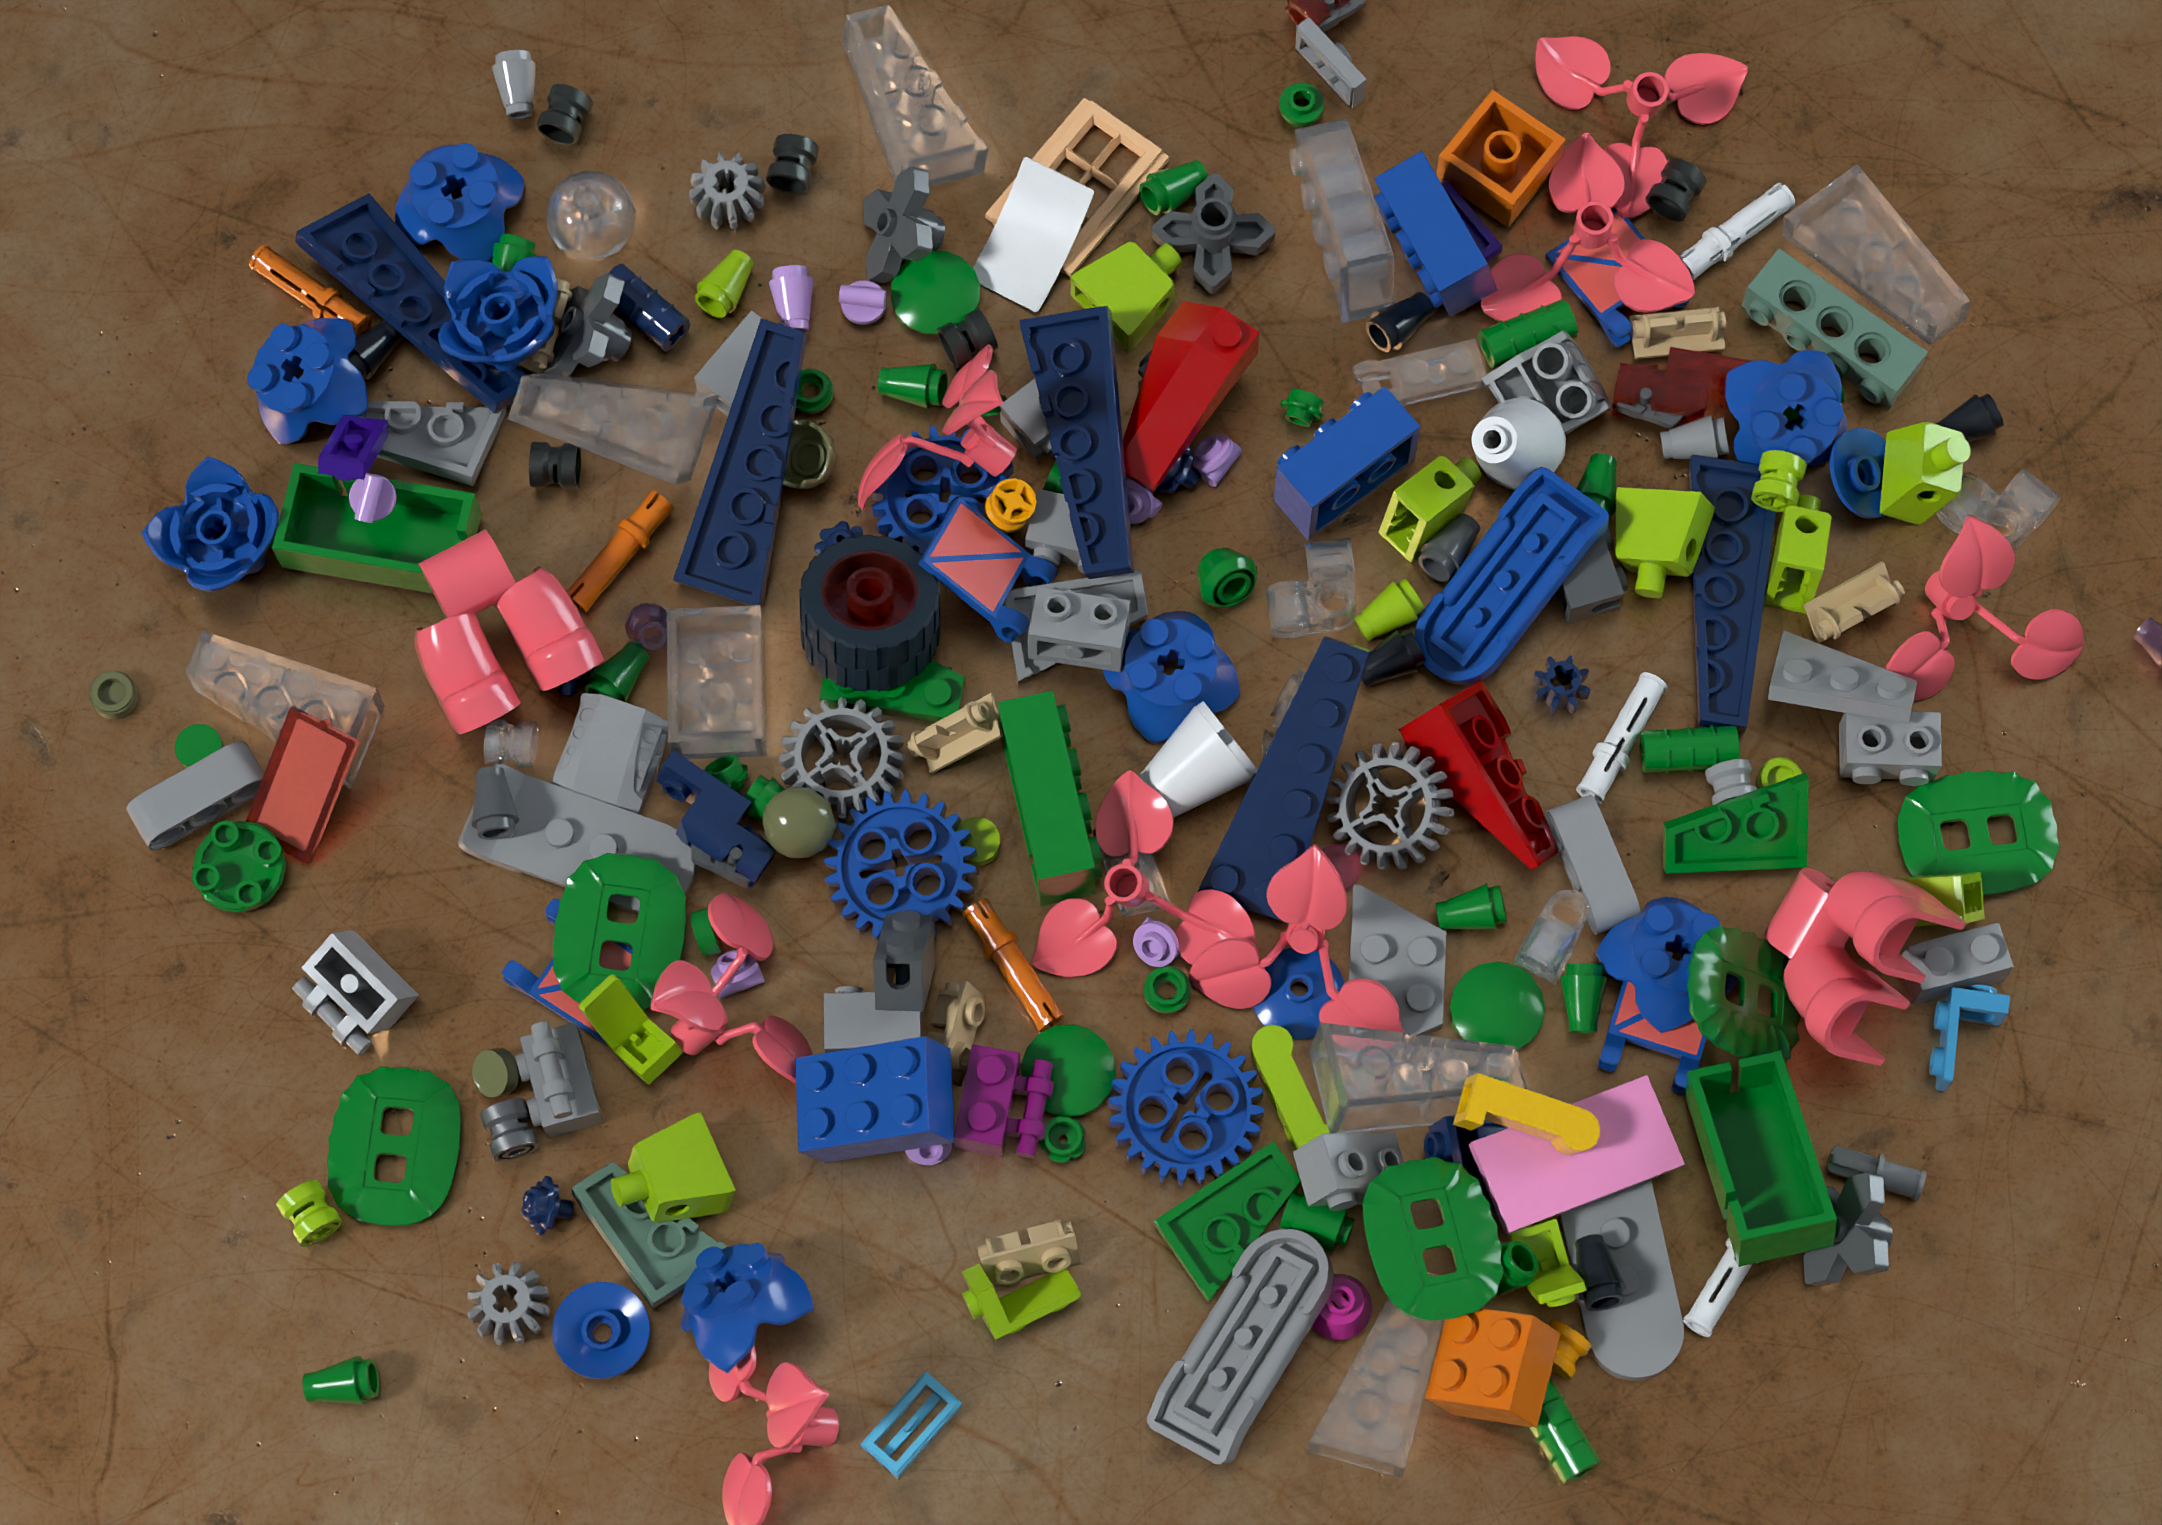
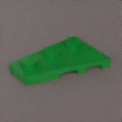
(924, 698)
(1742, 833)
(1226, 1216)

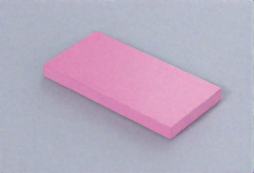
(1536, 1182)

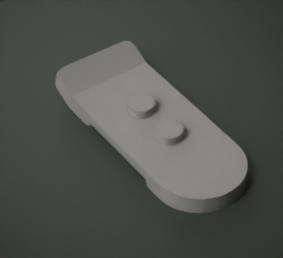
(566, 828)
(1647, 1327)
(1244, 1345)

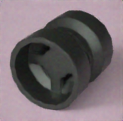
(564, 114)
(792, 164)
(1674, 193)
(966, 337)
(554, 465)

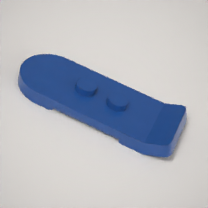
(1508, 578)

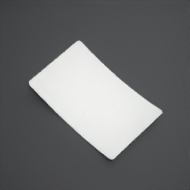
(1033, 234)

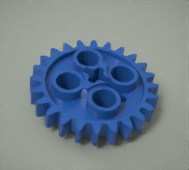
(898, 509)
(895, 824)
(1149, 1085)

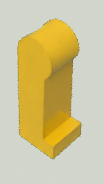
(1490, 1099)

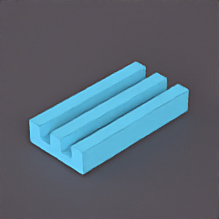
(884, 1456)

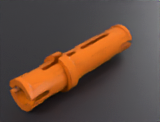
(294, 281)
(629, 538)
(1003, 949)

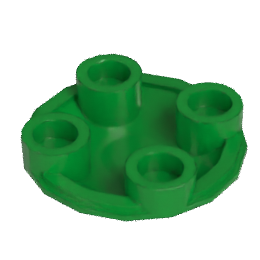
(934, 291)
(238, 866)
(1497, 1005)
(1080, 1069)

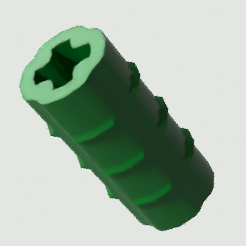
(1520, 333)
(1688, 748)
(1563, 1438)

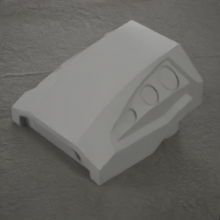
(1556, 377)
(612, 752)

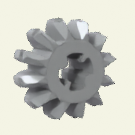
(728, 176)
(489, 1308)

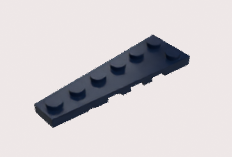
(396, 281)
(1080, 401)
(740, 503)
(1729, 589)
(1292, 780)

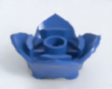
(463, 224)
(482, 295)
(1763, 390)
(324, 391)
(213, 500)
(1162, 701)
(1638, 954)
(735, 1293)

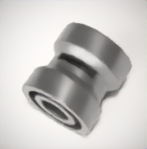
(509, 1129)

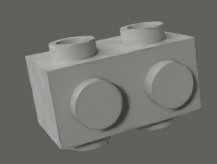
(1079, 628)
(1890, 749)
(1341, 1165)

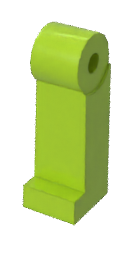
(1285, 1086)

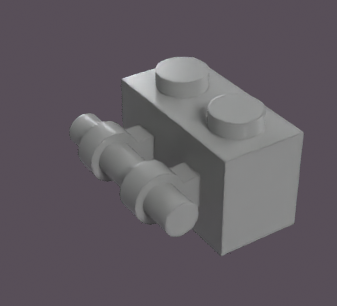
(359, 984)
(560, 1079)

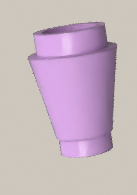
(792, 295)

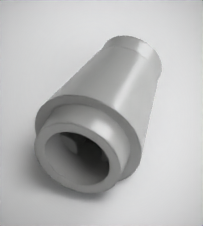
(515, 82)
(1700, 437)

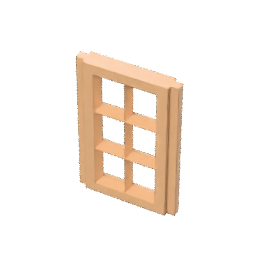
(1123, 192)

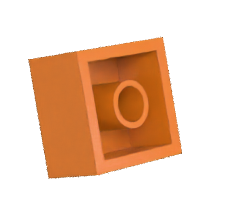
(1500, 158)
(1493, 1367)

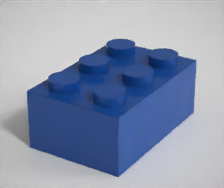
(1433, 235)
(1345, 461)
(874, 1099)

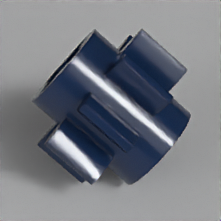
(1566, 674)

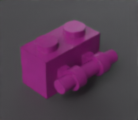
(989, 1100)

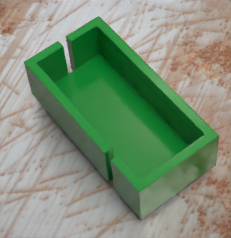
(324, 538)
(1047, 800)
(1760, 1159)

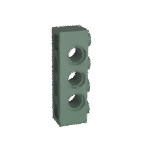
(1826, 306)

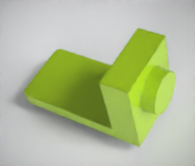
(628, 1030)
(1555, 1278)
(1021, 1306)

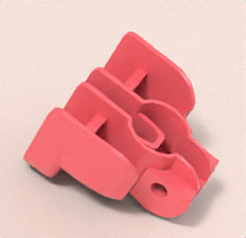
(537, 616)
(1822, 977)

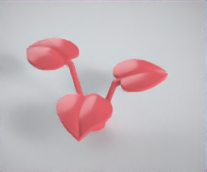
(1701, 83)
(1590, 184)
(976, 395)
(1976, 562)
(1129, 822)
(1312, 901)
(688, 995)
(793, 1421)

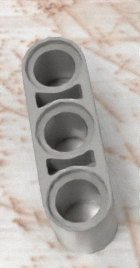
(196, 795)
(1593, 862)

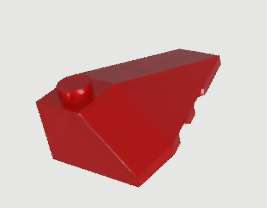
(1185, 380)
(1471, 748)

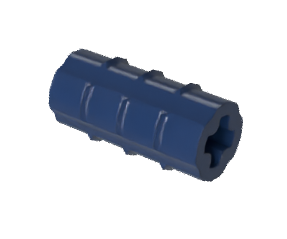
(649, 310)

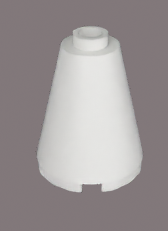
(1517, 440)
(1198, 763)

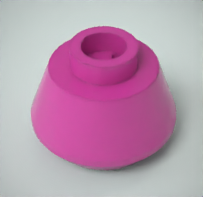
(1349, 1316)

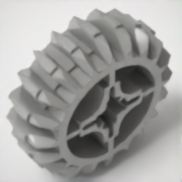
(857, 746)
(1401, 822)

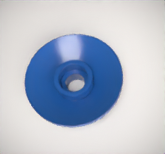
(1858, 471)
(1292, 1012)
(598, 1306)

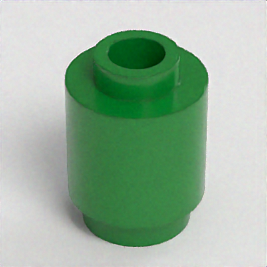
(1317, 1221)

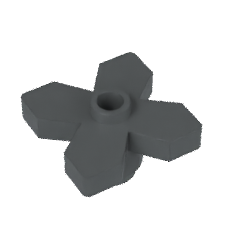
(901, 225)
(1214, 232)
(590, 329)
(1860, 1233)

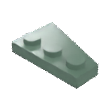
(652, 1253)

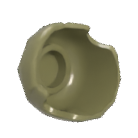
(809, 456)
(798, 822)

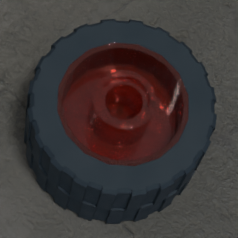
(869, 613)

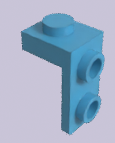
(1973, 1004)

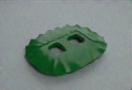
(1973, 800)
(584, 925)
(1741, 1027)
(429, 1147)
(1399, 1246)

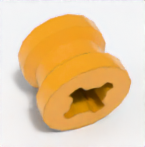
(1017, 497)
(1569, 1349)

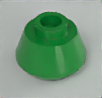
(1226, 577)

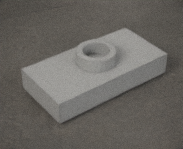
(1331, 62)

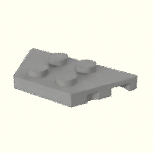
(1401, 955)

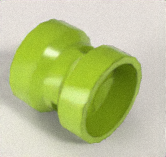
(1778, 480)
(309, 1213)

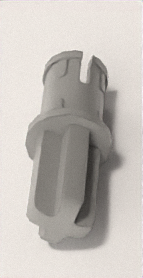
(1896, 1177)

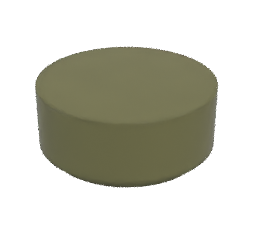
(113, 695)
(495, 1072)

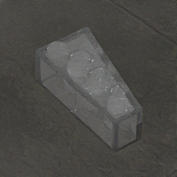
(907, 101)
(1344, 218)
(1876, 253)
(627, 423)
(264, 686)
(1399, 1078)
(1381, 1395)

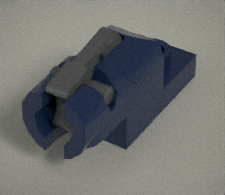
(714, 823)

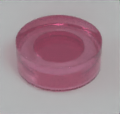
(1346, 865)

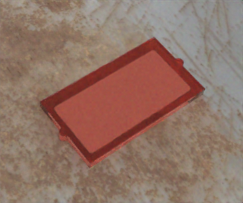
(302, 782)

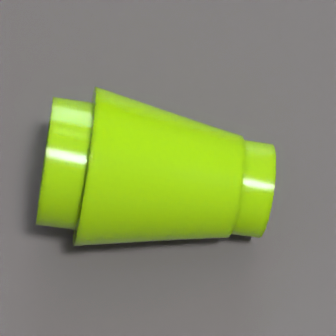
(723, 286)
(1390, 610)

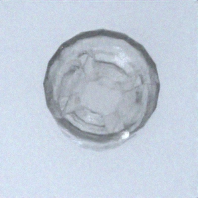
(506, 743)

